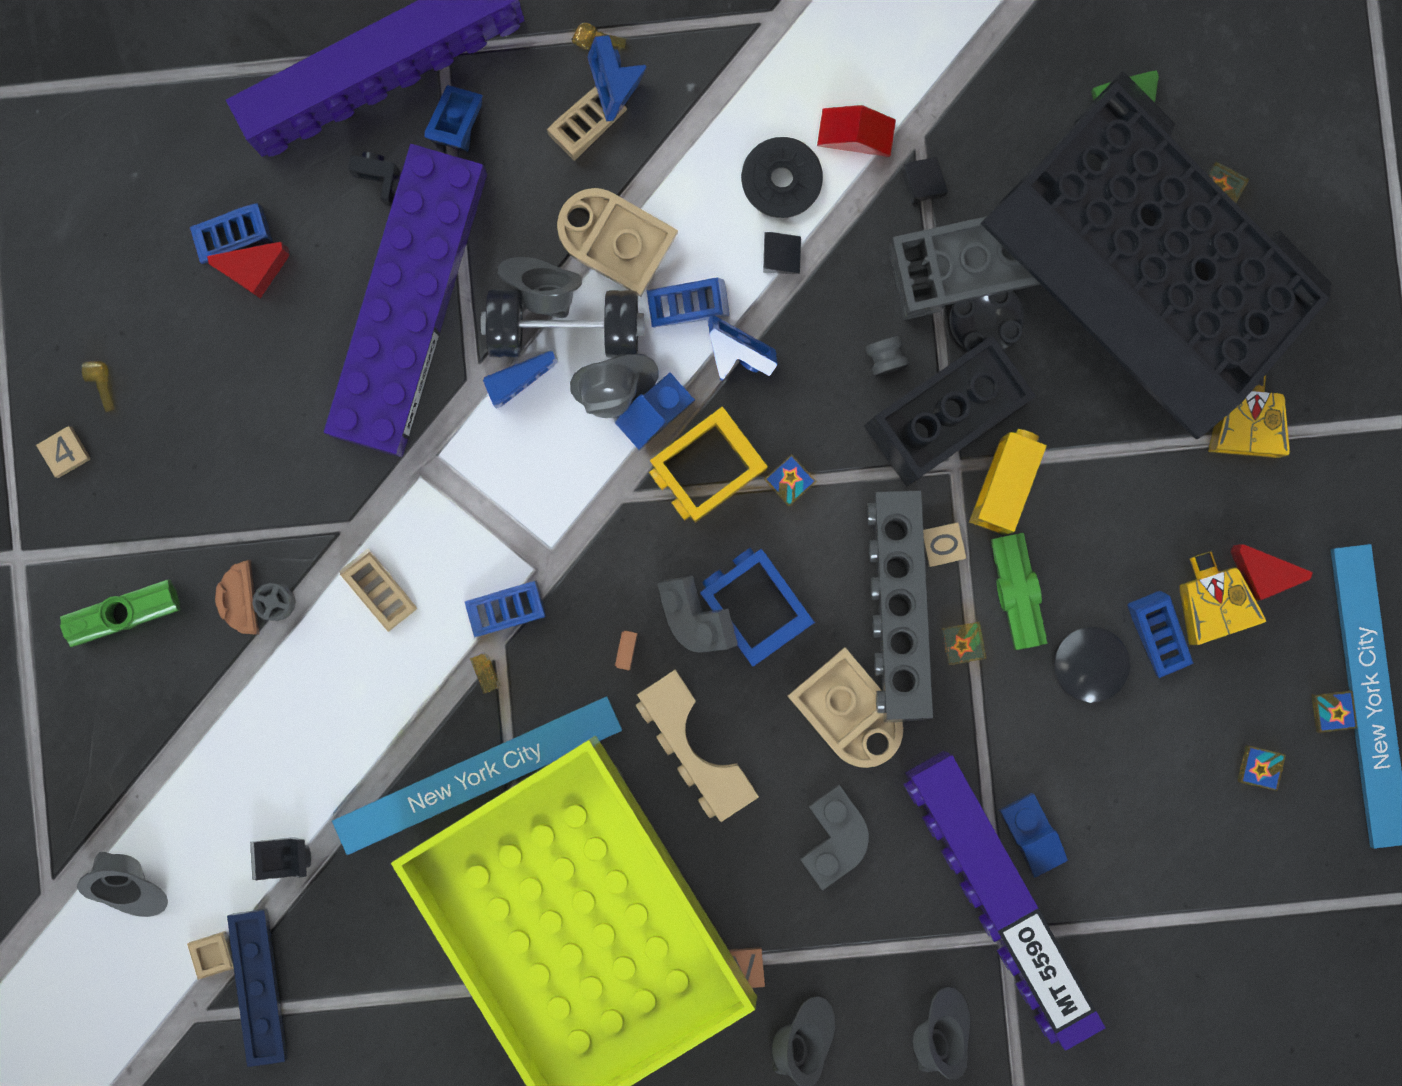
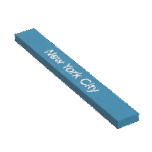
(1371, 693)
(475, 776)

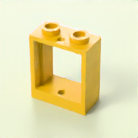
(739, 444)
(1008, 482)

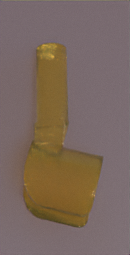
(586, 33)
(98, 372)

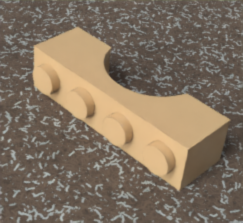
(722, 786)

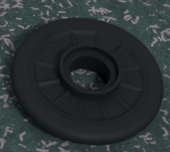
(788, 154)

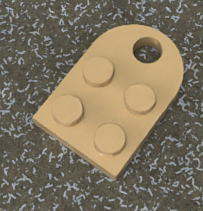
(617, 239)
(842, 709)

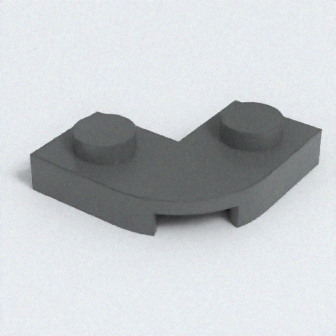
(690, 626)
(846, 842)

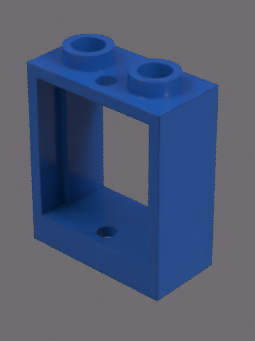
(781, 636)

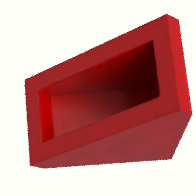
(856, 130)
(252, 267)
(1265, 573)

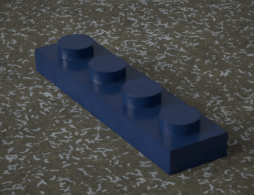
(257, 987)

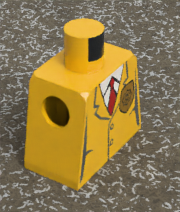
(1254, 427)
(1217, 602)

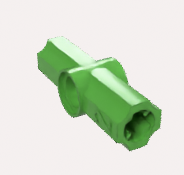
(1019, 591)
(99, 619)

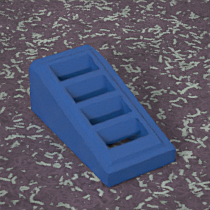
(254, 212)
(720, 300)
(511, 381)
(534, 598)
(1138, 611)

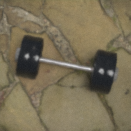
(505, 323)

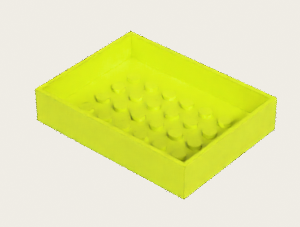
(576, 928)

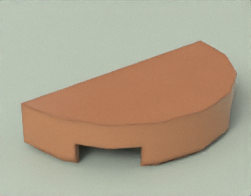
(235, 598)

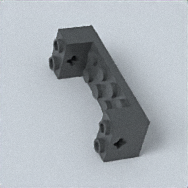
(952, 267)

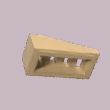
(572, 148)
(358, 564)

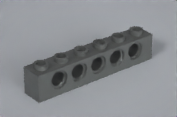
(906, 510)

